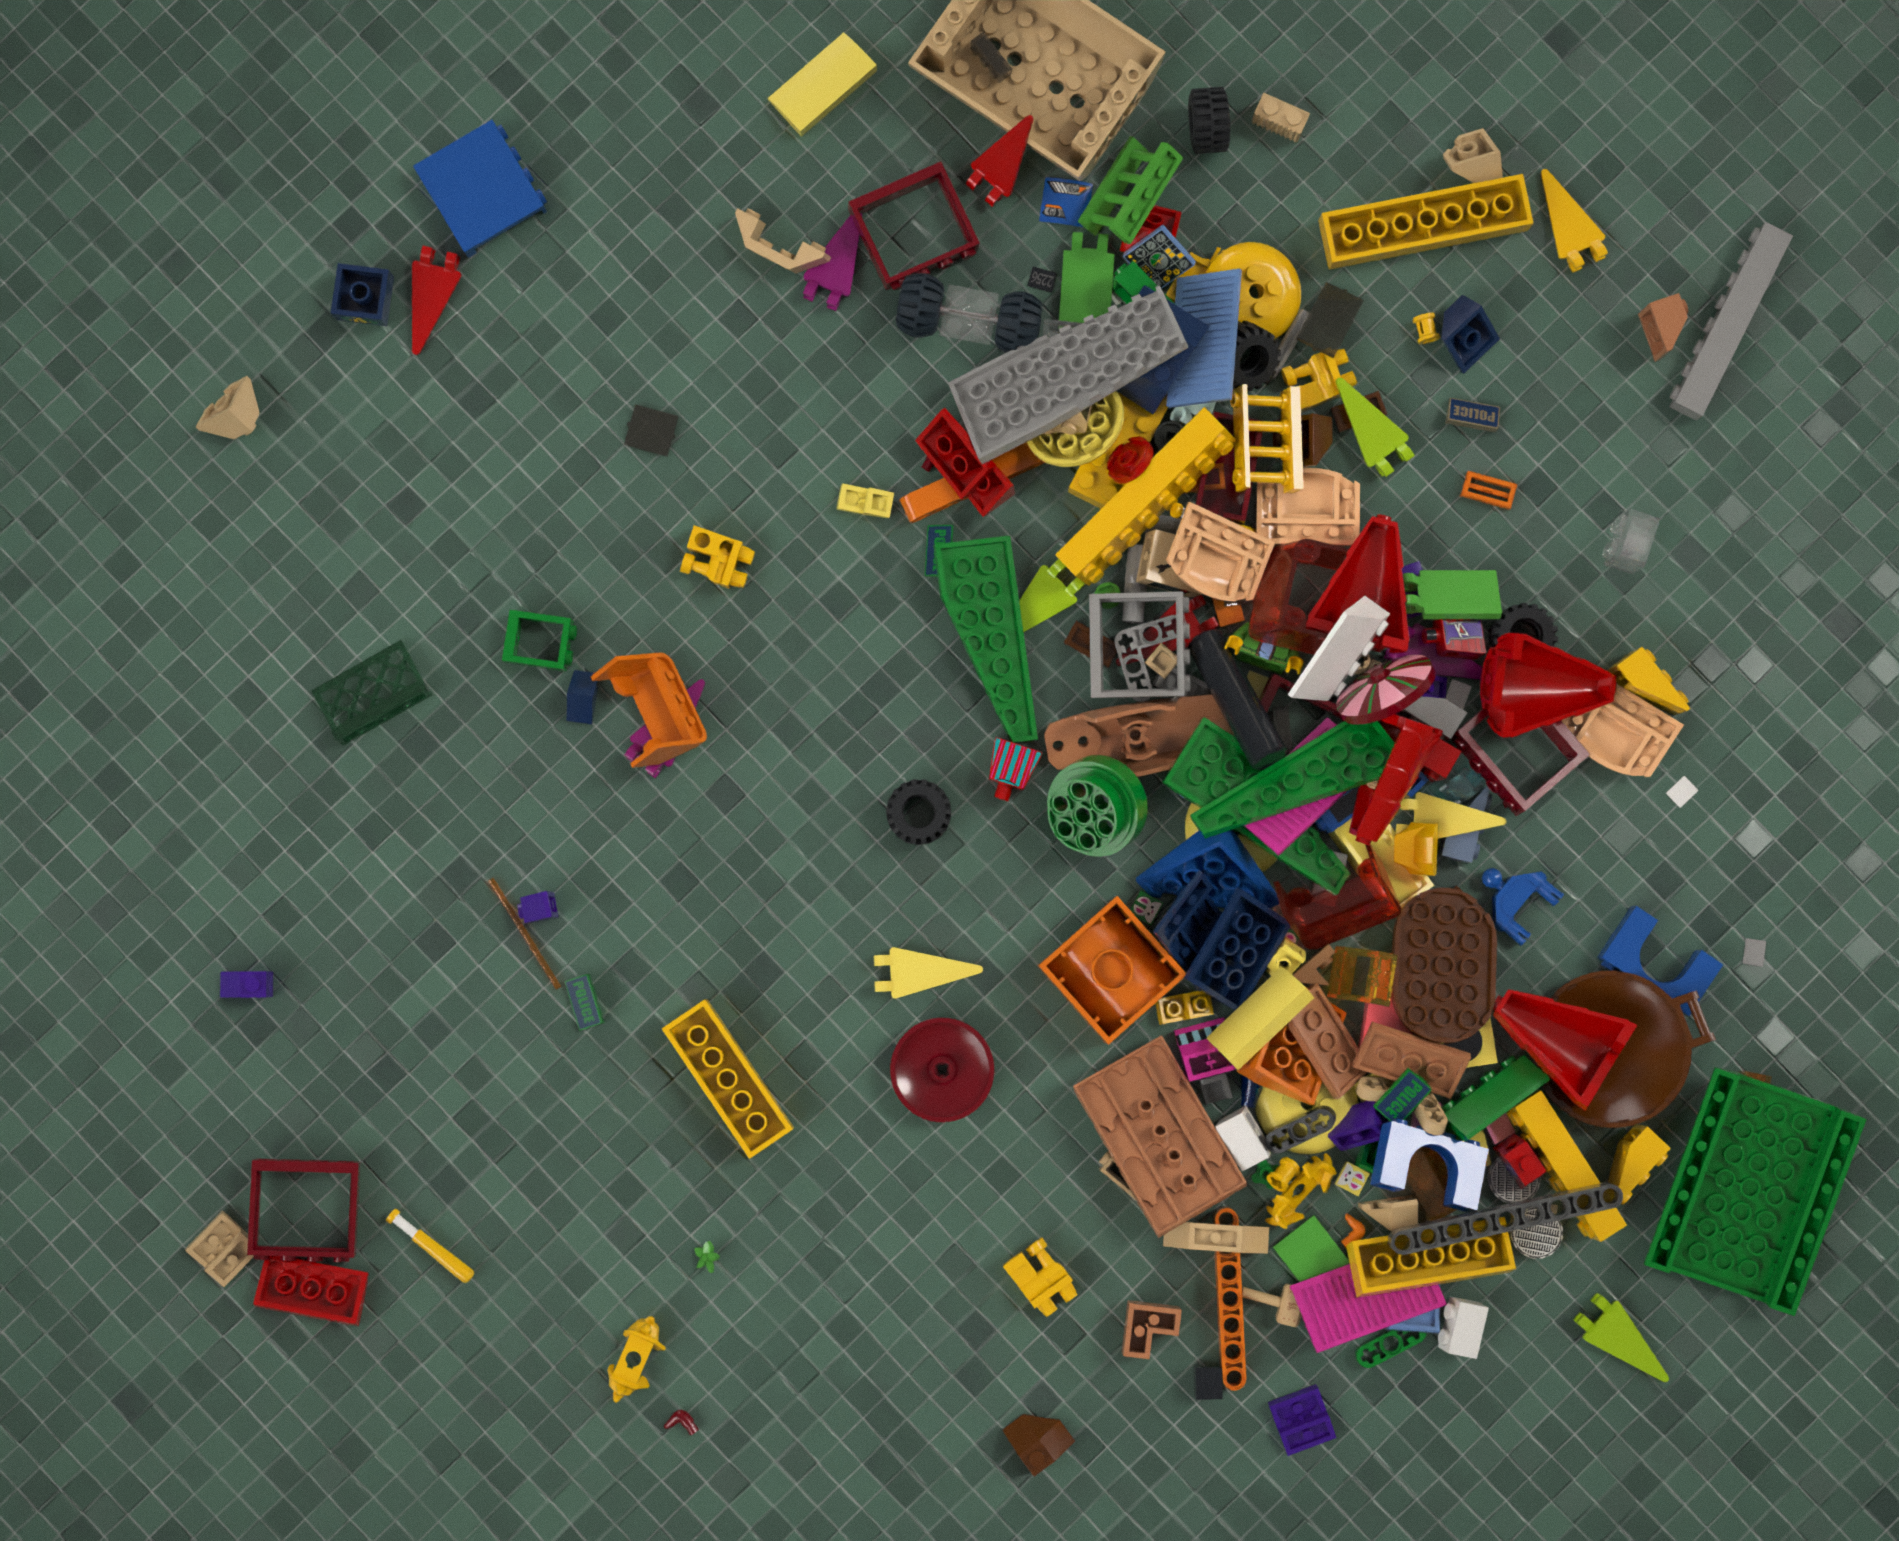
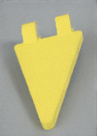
(1451, 817)
(919, 971)

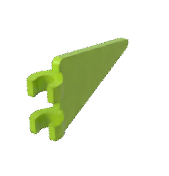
(1373, 430)
(1047, 595)
(1619, 1337)

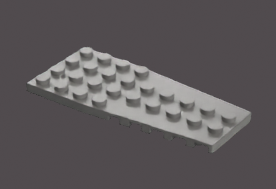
(1064, 374)

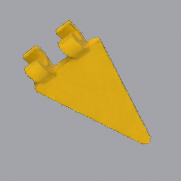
(1571, 225)

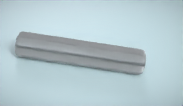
(1289, 340)

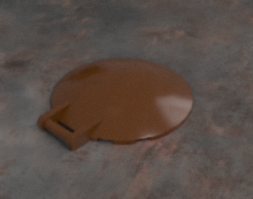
(1652, 1061)

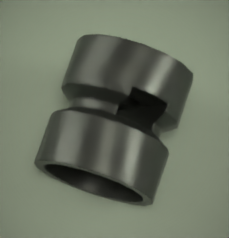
(1164, 434)

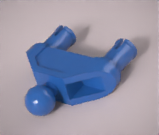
(1512, 895)

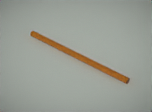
(524, 933)

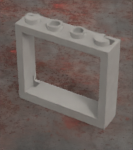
(1096, 644)

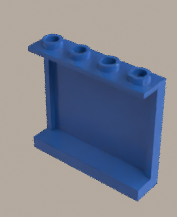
(480, 186)

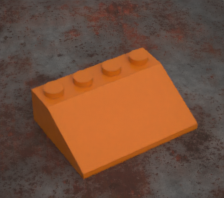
(1285, 1067)

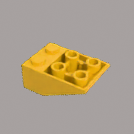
(1644, 679)
(1635, 1158)

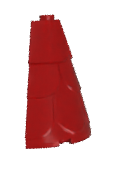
(1373, 571)
(1538, 685)
(1410, 753)
(1564, 1040)

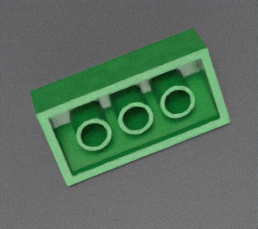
(1492, 1096)

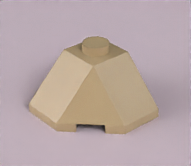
(1475, 157)
(233, 413)
(1392, 1212)

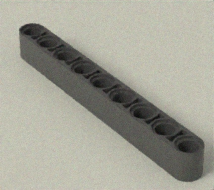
(1518, 1219)

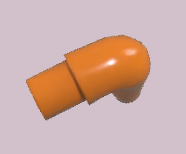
(1358, 1230)

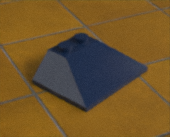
(1152, 386)
(1188, 921)

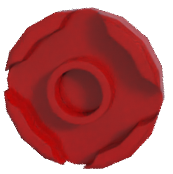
(1130, 460)

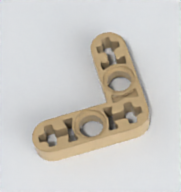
(1427, 1112)

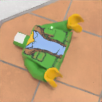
(1263, 654)

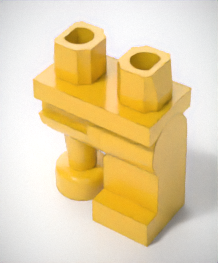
(1323, 373)
(723, 554)
(1043, 1284)

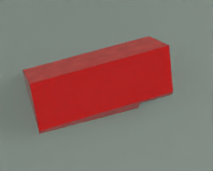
(956, 459)

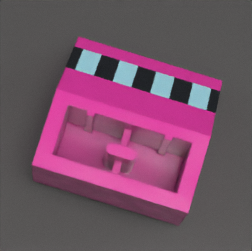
(1197, 1054)

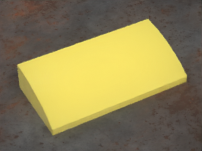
(823, 84)
(1404, 884)
(1260, 1017)

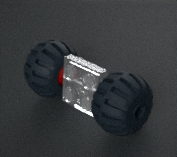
(967, 313)

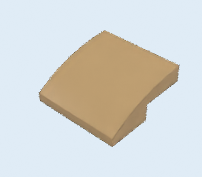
(221, 1248)

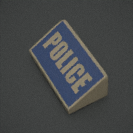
(1473, 415)

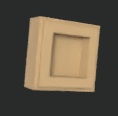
(1162, 661)

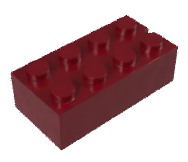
(1227, 501)

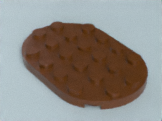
(1444, 965)

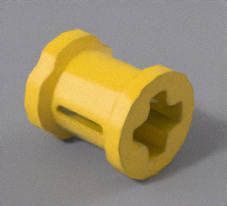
(1426, 328)
(1283, 1174)

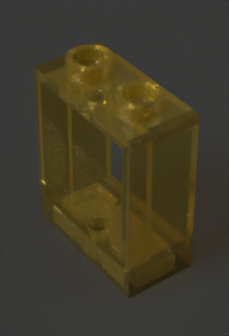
(1379, 978)

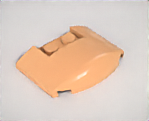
(1321, 511)
(1218, 555)
(1625, 734)

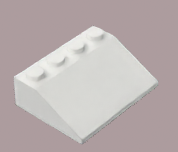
(1341, 651)

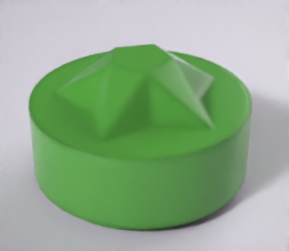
(1108, 587)

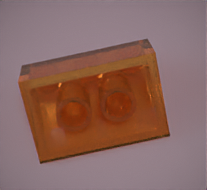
(1428, 1182)

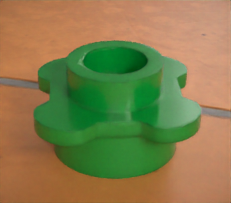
(1259, 1177)

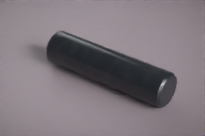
(1236, 699)

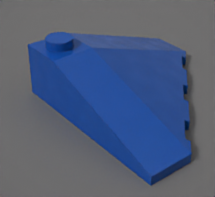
(1221, 860)

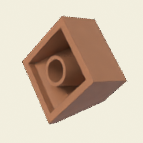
(1663, 323)

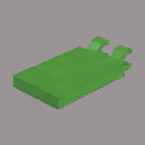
(1086, 280)
(1453, 594)
(1310, 1250)

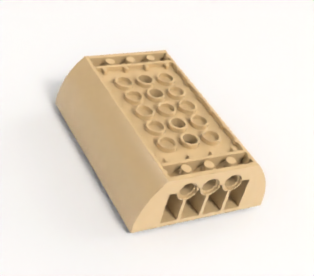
(1058, 43)

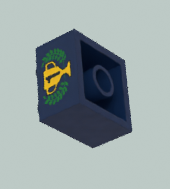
(362, 294)

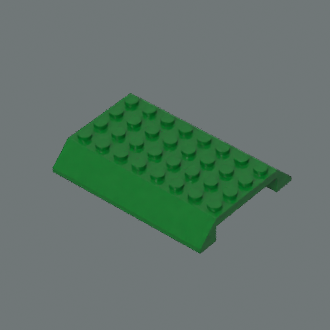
(1755, 1189)

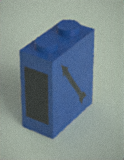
(1338, 813)

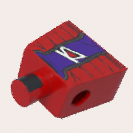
(1456, 638)
(1519, 1160)

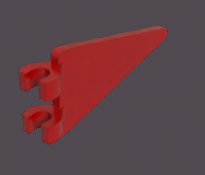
(1001, 162)
(430, 293)
(1195, 628)

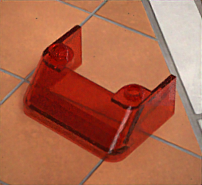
(1271, 616)
(1358, 906)

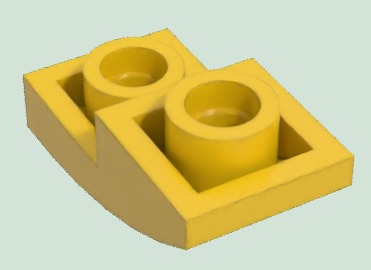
(1183, 1007)

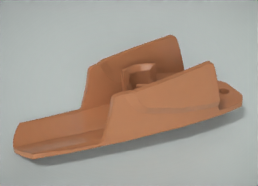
(1138, 734)

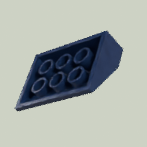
(1237, 950)

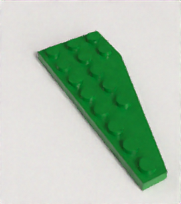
(984, 605)

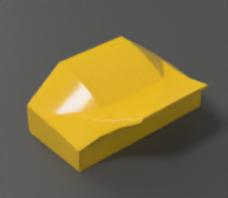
(1417, 848)

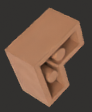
(1142, 1321)

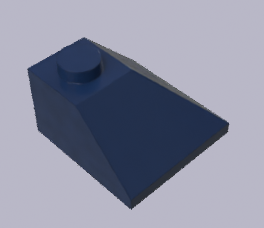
(1467, 332)

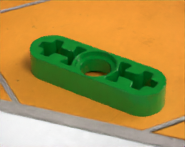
(1376, 1359)

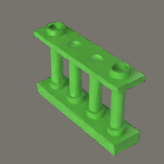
(1143, 196)

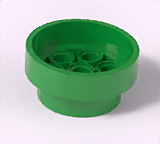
(1125, 809)

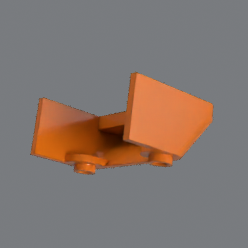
(661, 701)

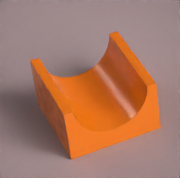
(1112, 970)

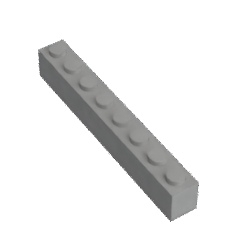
(1730, 320)

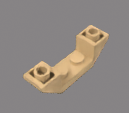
(806, 257)
(1219, 1238)

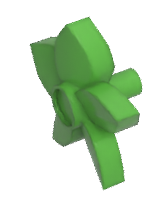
(706, 1256)

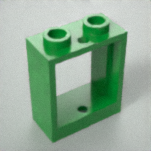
(1129, 282)
(513, 637)

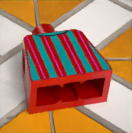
(1011, 767)

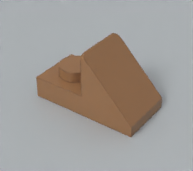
(1307, 972)

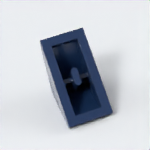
(581, 697)

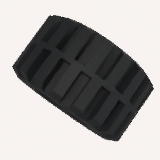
(1209, 120)
(1262, 357)
(1527, 614)
(896, 806)

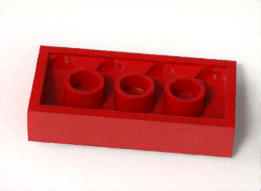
(312, 1290)

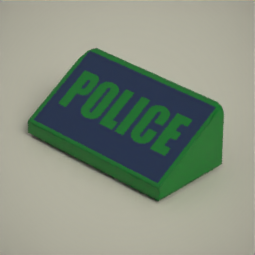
(935, 535)
(584, 1002)
(1403, 1096)

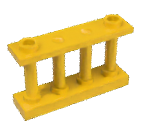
(1288, 427)

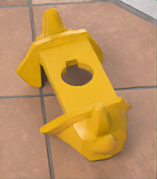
(1285, 1205)
(641, 1339)

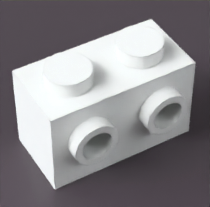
(1243, 1138)
(1462, 1327)

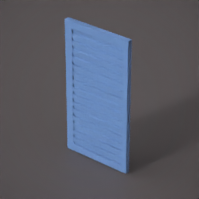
(1210, 368)

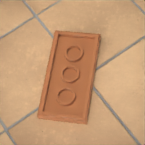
(1326, 1043)
(1392, 1051)

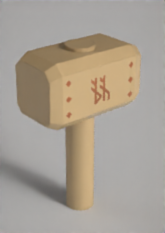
(1287, 1310)

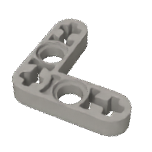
(1139, 643)

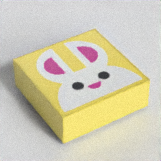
(1352, 1178)

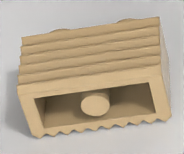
(1280, 117)

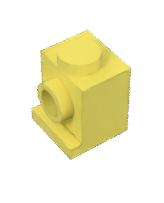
(1288, 952)

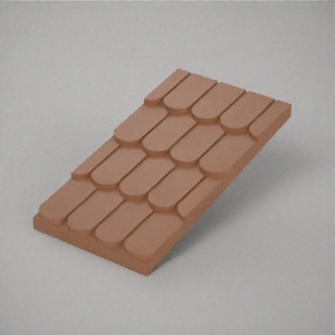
(1159, 1136)

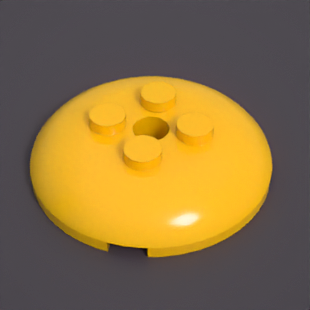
(1274, 279)

